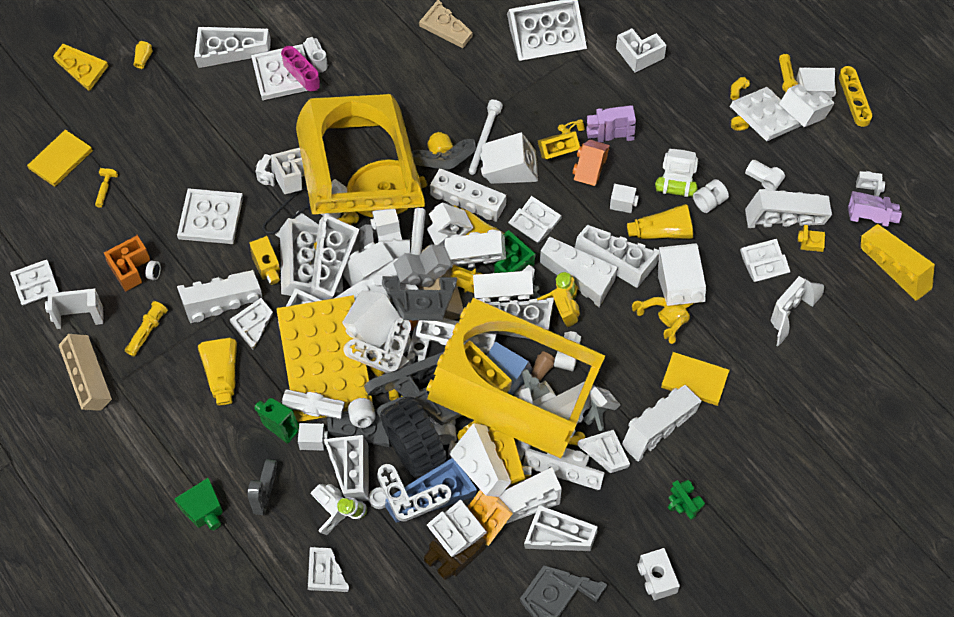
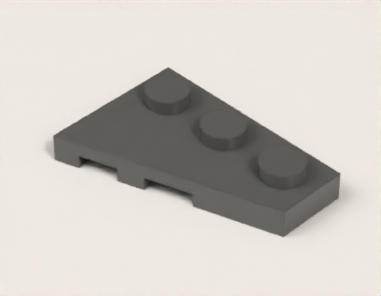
(344, 428)

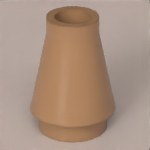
(542, 365)

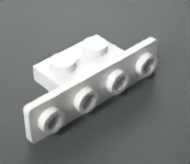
(570, 467)

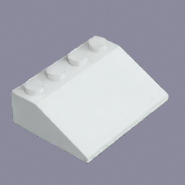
(546, 29)
(298, 256)

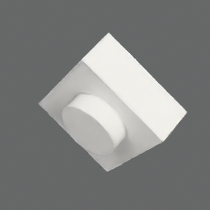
(263, 171)
(871, 181)

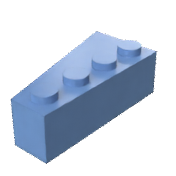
(447, 474)

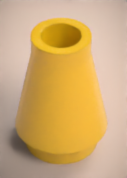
(142, 53)

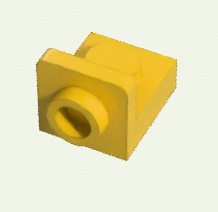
(811, 239)

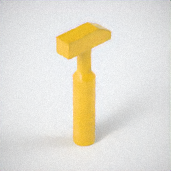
(104, 185)

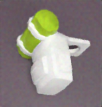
(679, 168)
(337, 506)

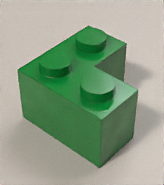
(517, 255)

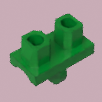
(681, 501)

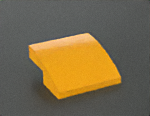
(490, 513)

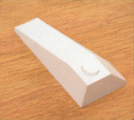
(564, 403)

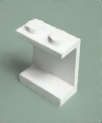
(73, 303)

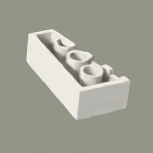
(228, 45)
(787, 208)
(332, 252)
(632, 260)
(590, 274)
(374, 282)
(219, 295)
(534, 311)
(659, 421)

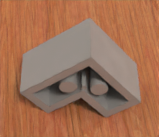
(423, 268)

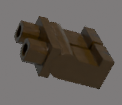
(453, 564)

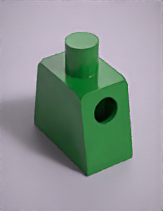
(278, 419)
(201, 505)

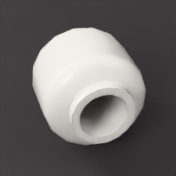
(361, 412)

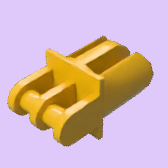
(464, 277)

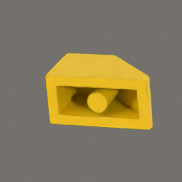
(558, 145)

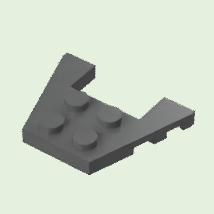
(420, 303)
(437, 412)
(554, 589)

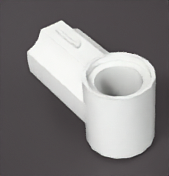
(316, 54)
(770, 177)
(564, 361)

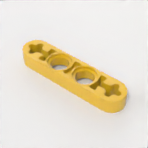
(855, 96)

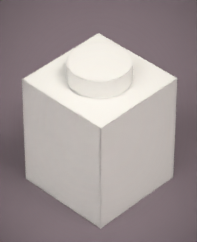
(623, 198)
(311, 436)

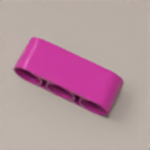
(300, 68)

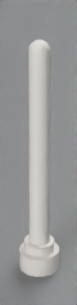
(494, 108)

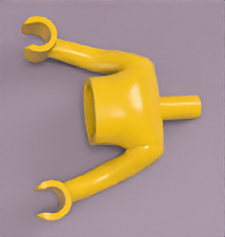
(672, 315)

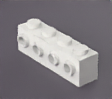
(468, 195)
(442, 331)

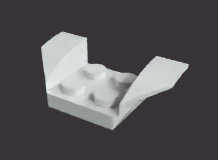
(791, 298)

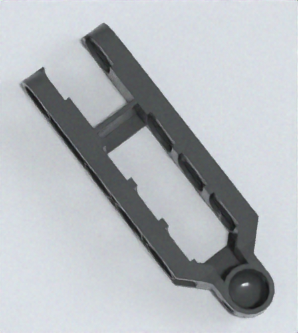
(386, 382)

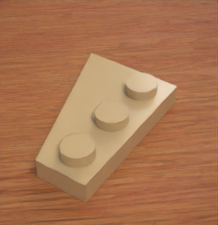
(445, 25)

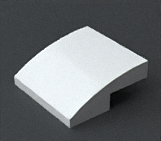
(535, 220)
(764, 260)
(34, 282)
(456, 528)

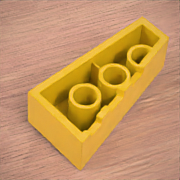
(899, 261)

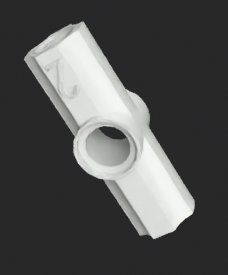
(313, 404)

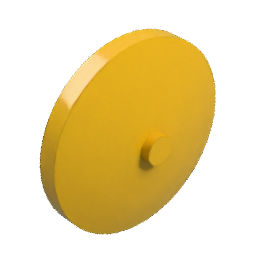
(377, 177)

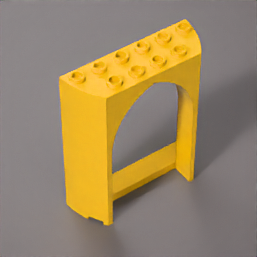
(354, 111)
(465, 392)

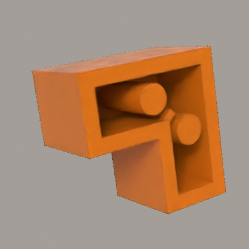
(592, 158)
(125, 259)

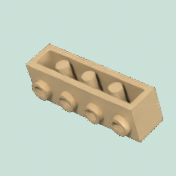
(84, 372)

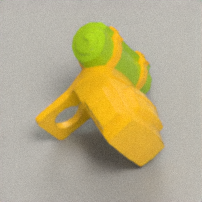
(563, 297)

